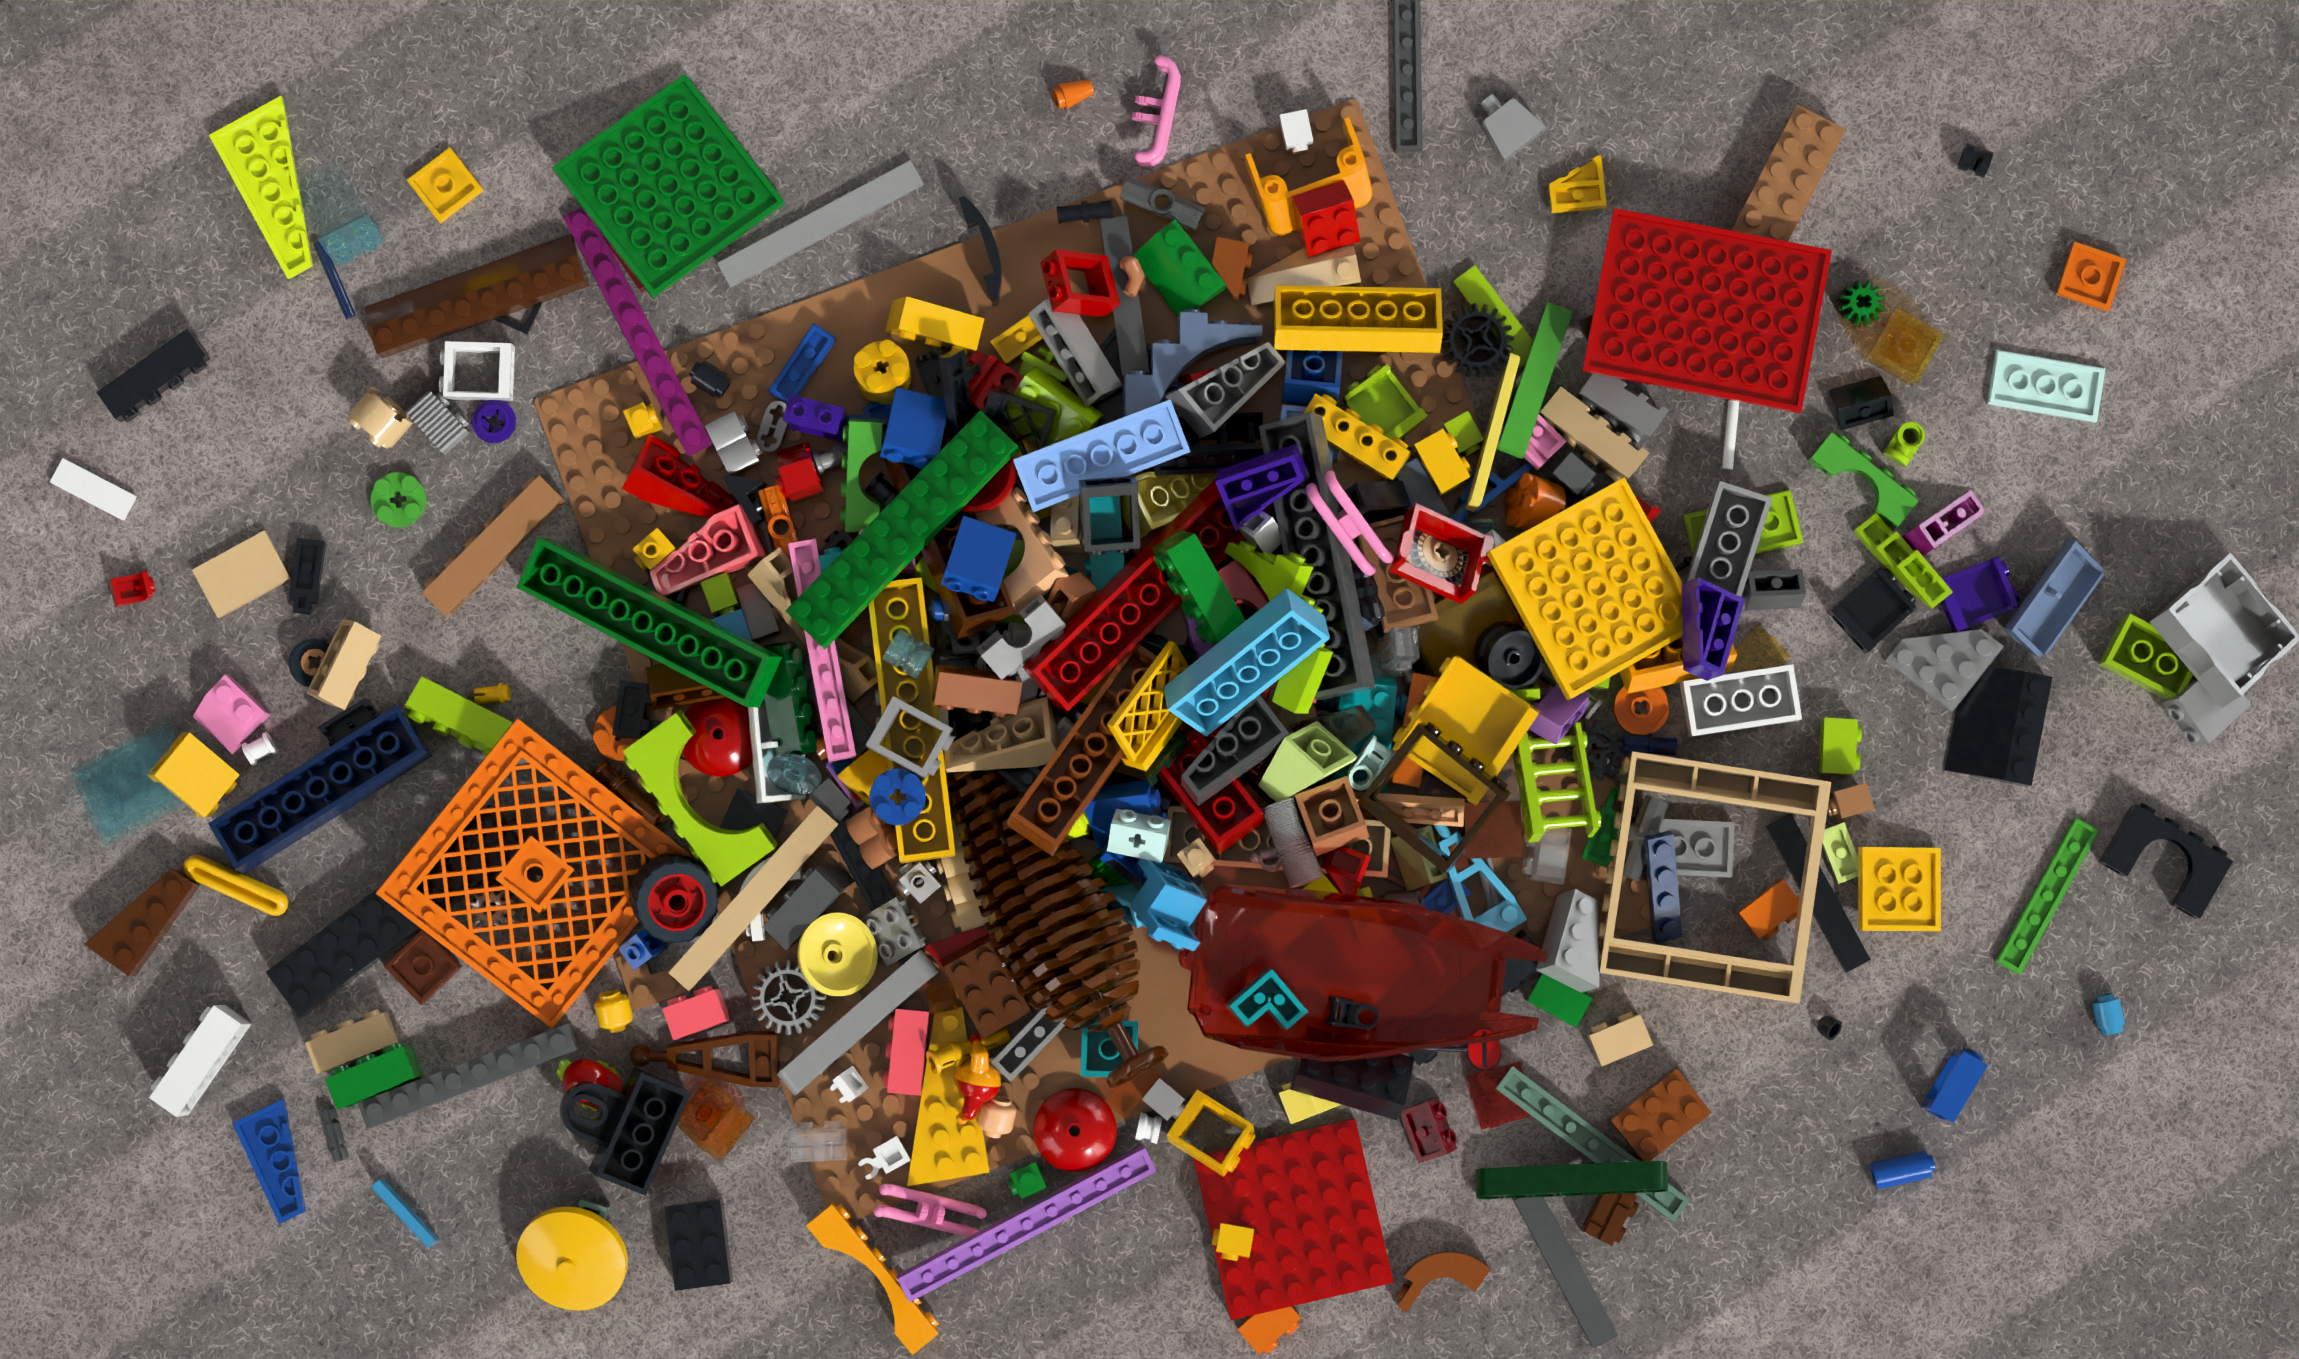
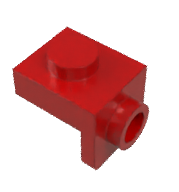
(132, 589)

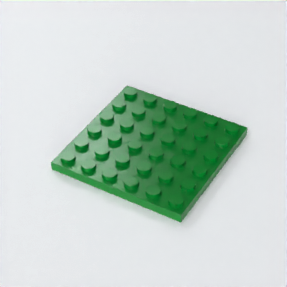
(668, 186)

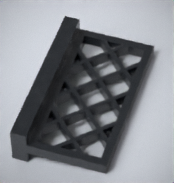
(996, 410)

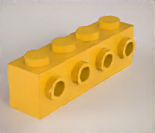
(1359, 441)

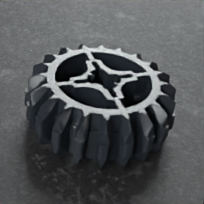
(1487, 347)

